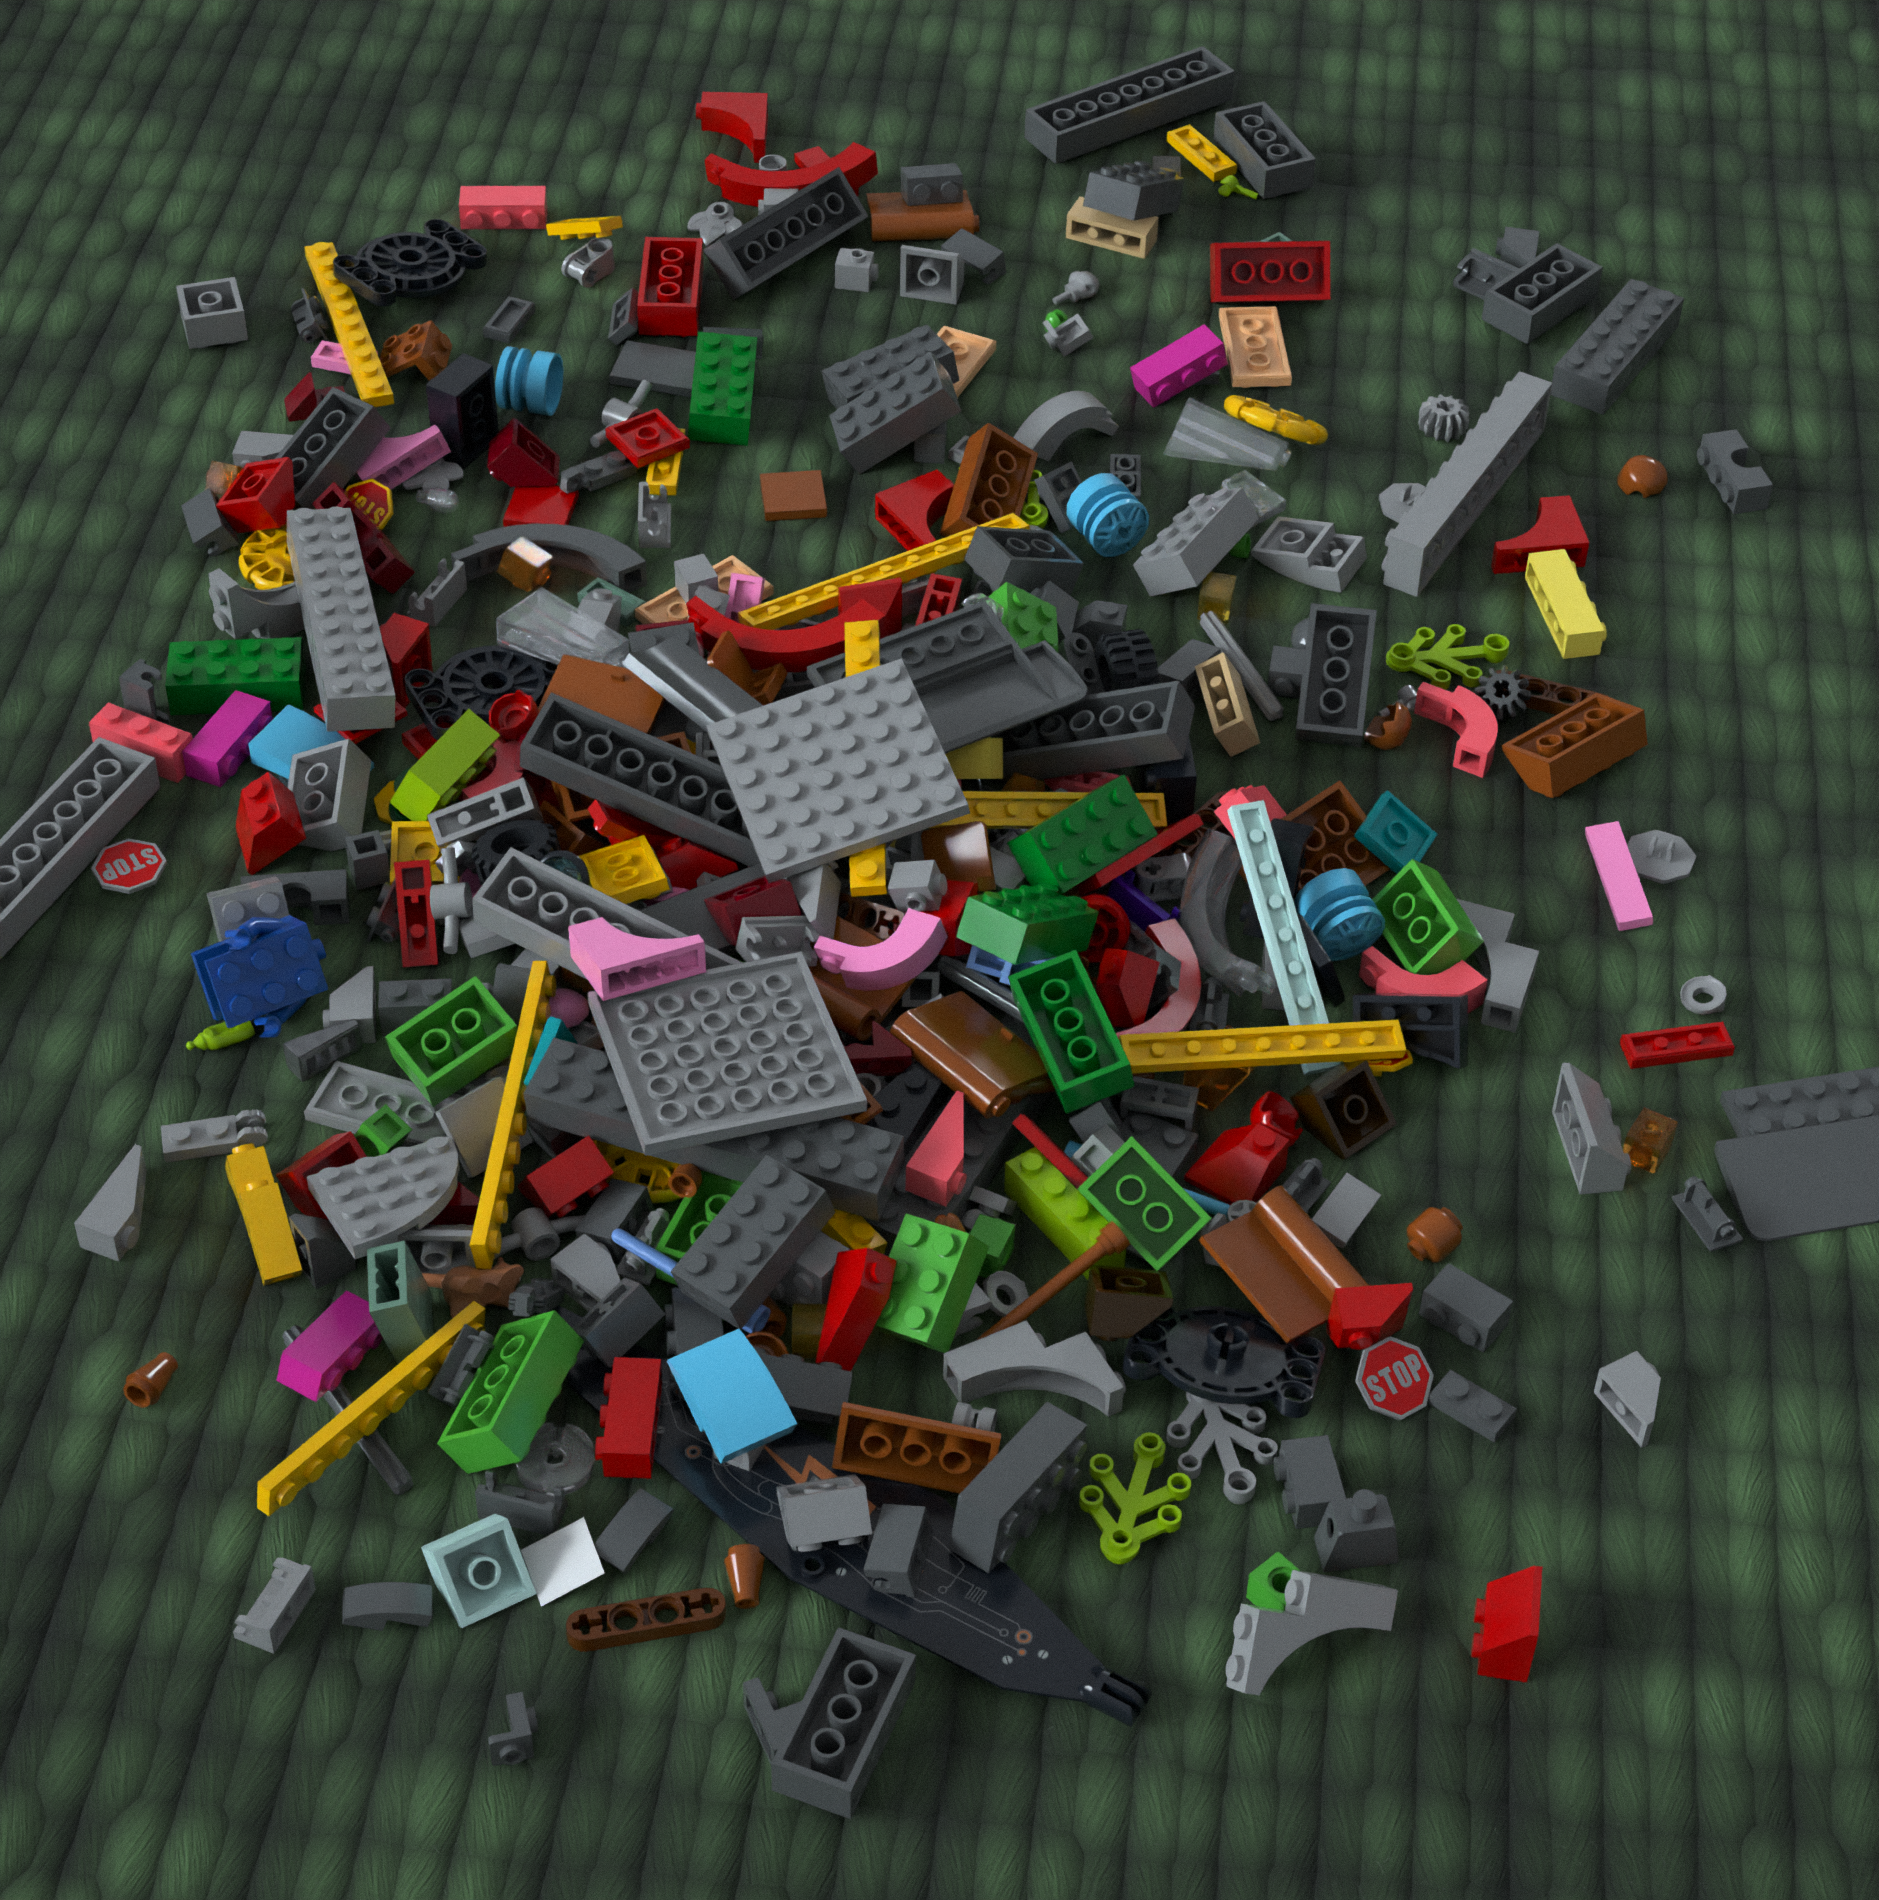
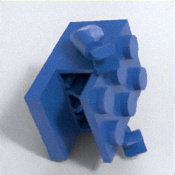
(260, 971)

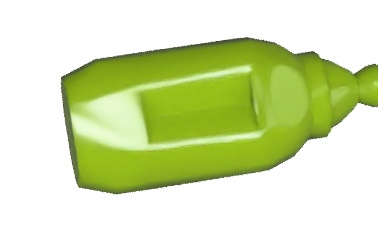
(220, 1036)

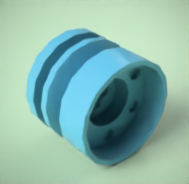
(529, 380)
(1107, 514)
(1340, 913)

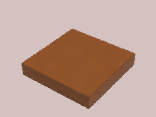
(793, 495)

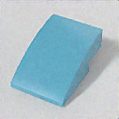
(287, 735)
(732, 1395)

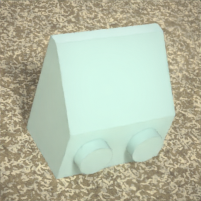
(479, 1569)

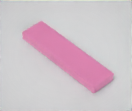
(1618, 876)

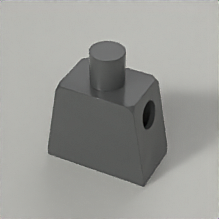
(1357, 1533)

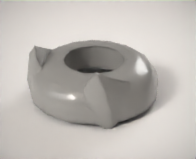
(1703, 984)
(1010, 1284)

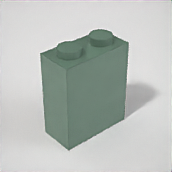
(399, 1298)

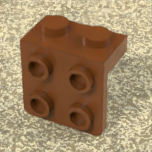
(419, 346)
(731, 661)
(961, 853)

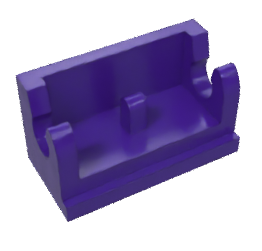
(1136, 904)

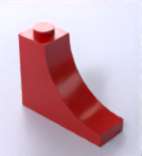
(738, 116)
(913, 508)
(1555, 529)

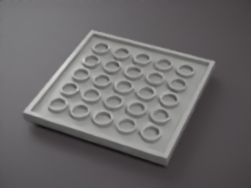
(836, 770)
(727, 1054)

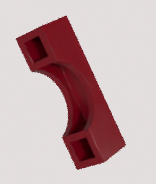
(379, 555)

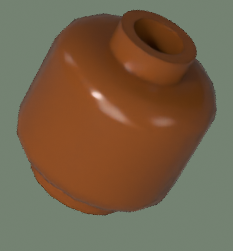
(1434, 1234)

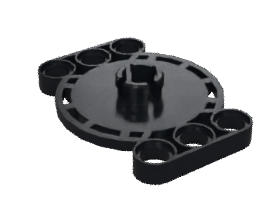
(410, 263)
(464, 681)
(1257, 1362)

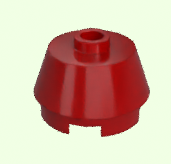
(1110, 929)

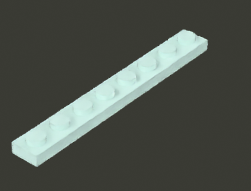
(1278, 920)

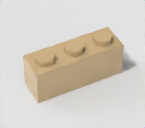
(1111, 231)
(1227, 704)

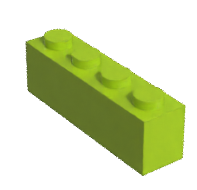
(1056, 1206)

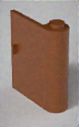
(896, 221)
(606, 690)
(851, 1008)
(969, 1051)
(1282, 1263)

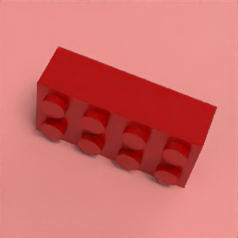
(1270, 271)
(670, 286)

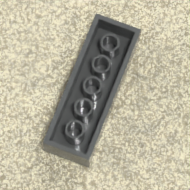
(785, 233)
(1616, 346)
(1102, 733)

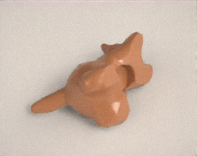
(469, 1284)

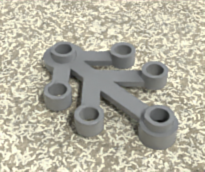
(1222, 1435)

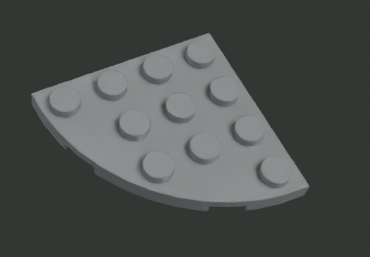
(387, 1193)

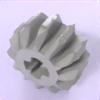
(1443, 418)

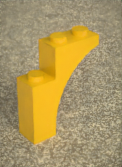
(263, 1213)

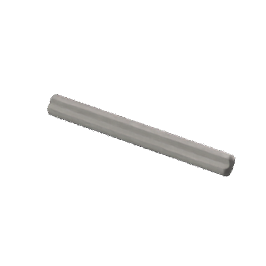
(1249, 675)

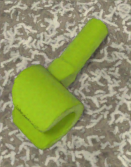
(1232, 185)

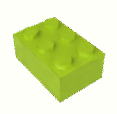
(446, 768)

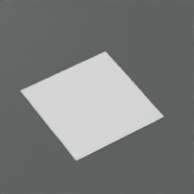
(562, 1561)

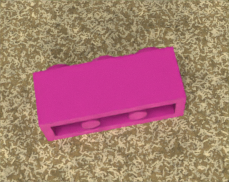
(1179, 365)
(225, 738)
(329, 1347)

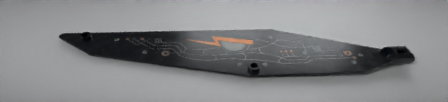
(959, 1611)

